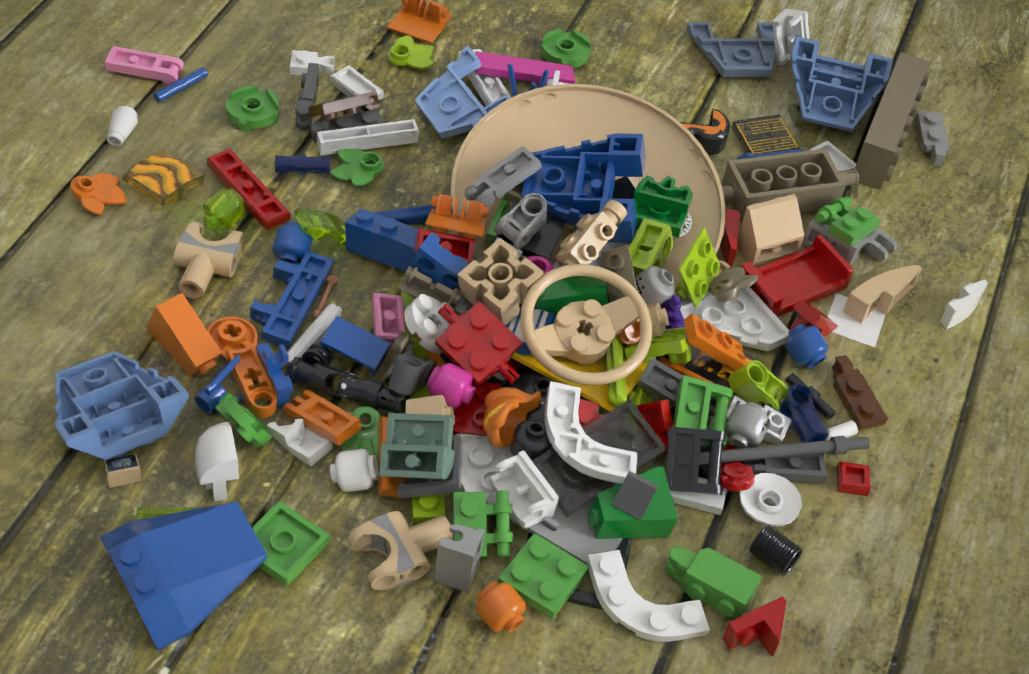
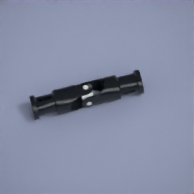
(366, 392)

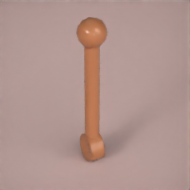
(331, 281)

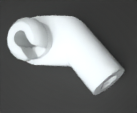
(845, 429)

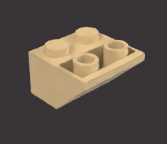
(771, 230)

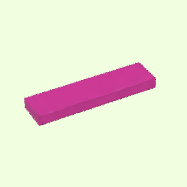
(524, 69)

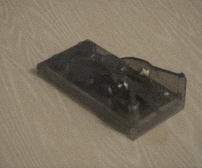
(619, 429)

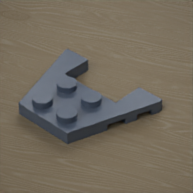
(736, 56)

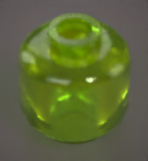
(224, 209)

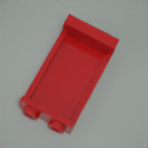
(802, 275)

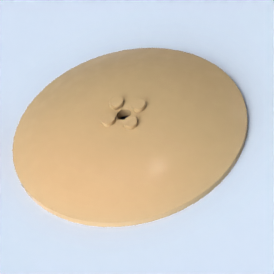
(582, 112)

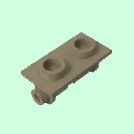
(619, 261)
(416, 283)

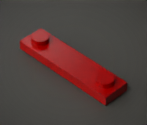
(257, 196)

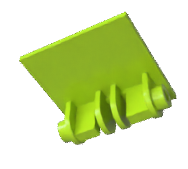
(697, 269)

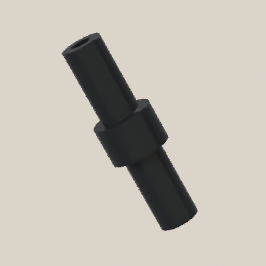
(819, 404)

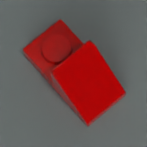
(813, 317)
(760, 623)

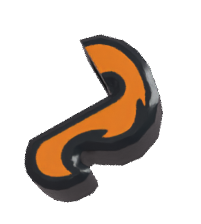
(711, 136)

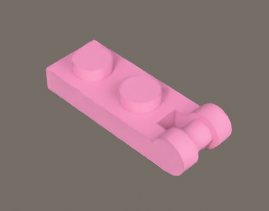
(144, 64)

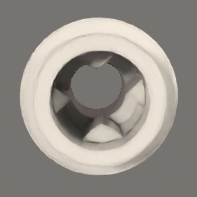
(121, 125)

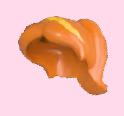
(505, 411)

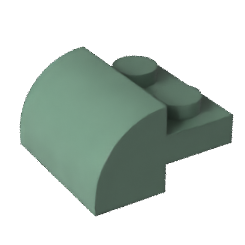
(417, 446)

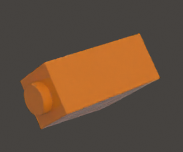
(184, 336)

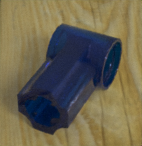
(803, 415)

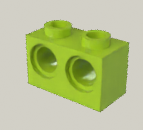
(650, 245)

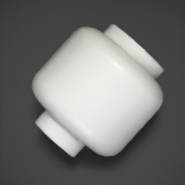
(354, 470)

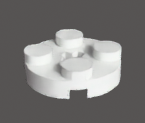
(423, 318)

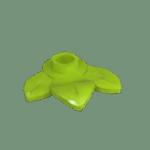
(407, 53)

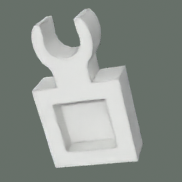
(301, 59)

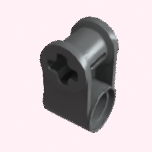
(410, 373)

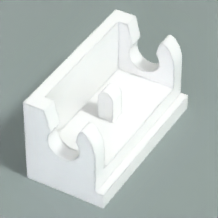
(785, 29)
(528, 490)

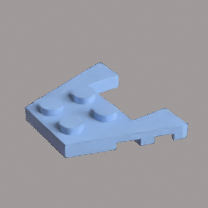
(450, 103)

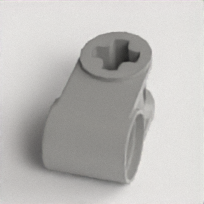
(520, 224)

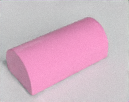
(387, 317)

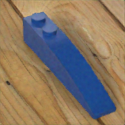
(380, 239)

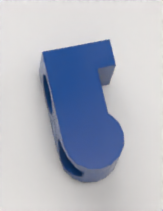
(438, 262)

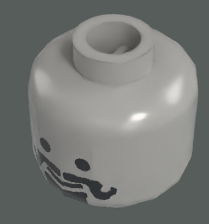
(655, 285)
(747, 425)

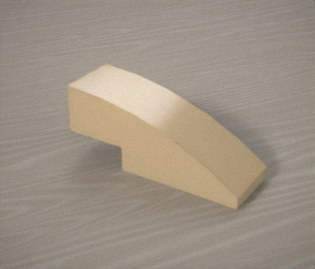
(881, 292)

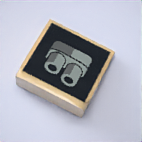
(123, 470)

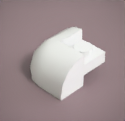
(216, 459)

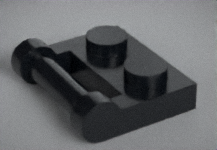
(684, 460)

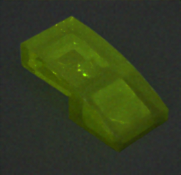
(321, 224)

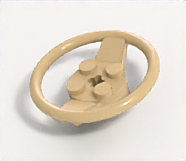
(597, 321)

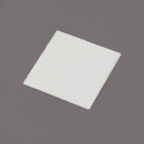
(850, 328)

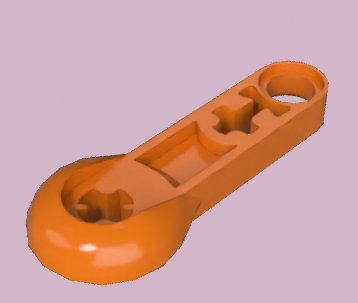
(249, 366)

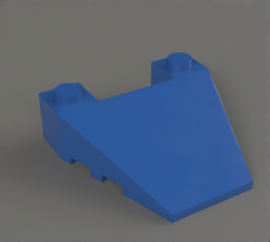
(583, 179)

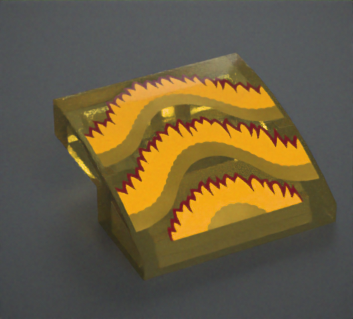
(163, 177)

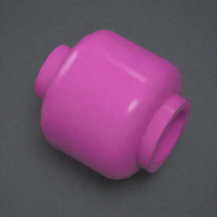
(452, 383)

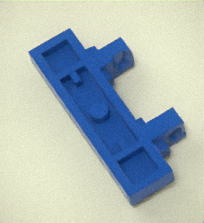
(303, 285)

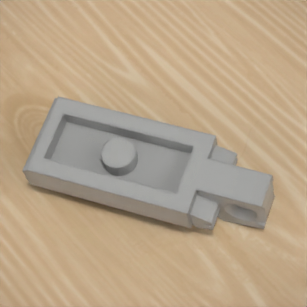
(932, 135)

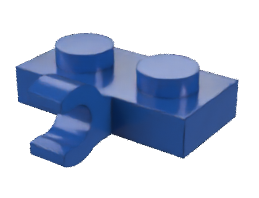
(273, 366)

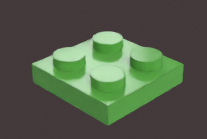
(288, 542)
(544, 575)

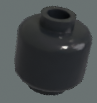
(530, 437)

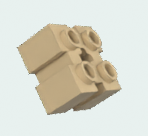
(499, 280)

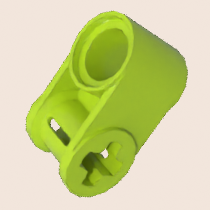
(758, 385)

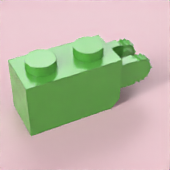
(713, 579)

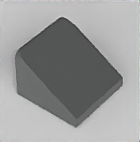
(635, 495)

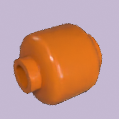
(500, 607)

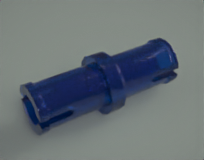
(302, 164)

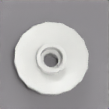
(778, 493)

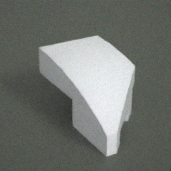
(301, 441)

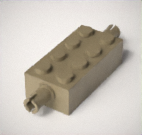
(806, 174)

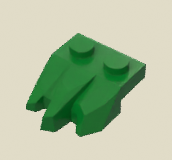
(662, 203)

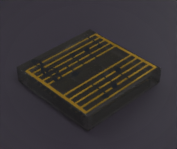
(764, 135)

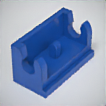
(356, 344)

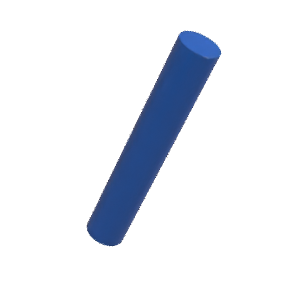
(180, 85)

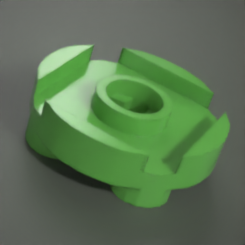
(566, 48)
(264, 112)
(244, 419)

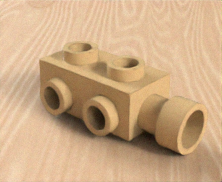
(591, 234)

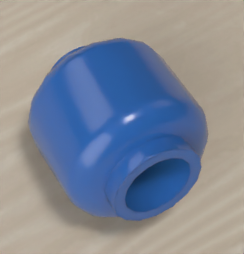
(291, 243)
(806, 346)

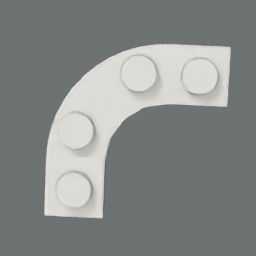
(574, 445)
(645, 618)

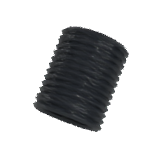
(775, 550)

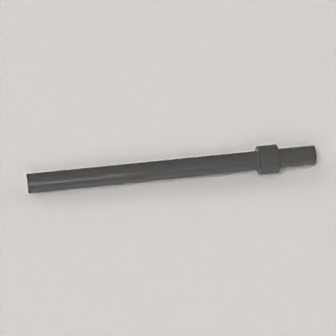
(836, 445)

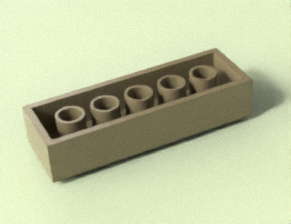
(892, 121)

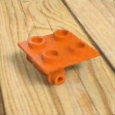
(420, 19)
(443, 220)

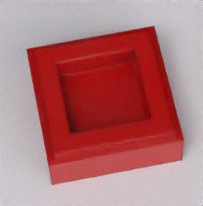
(853, 478)

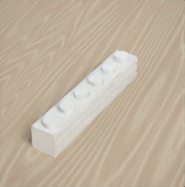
(368, 136)

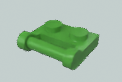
(694, 403)

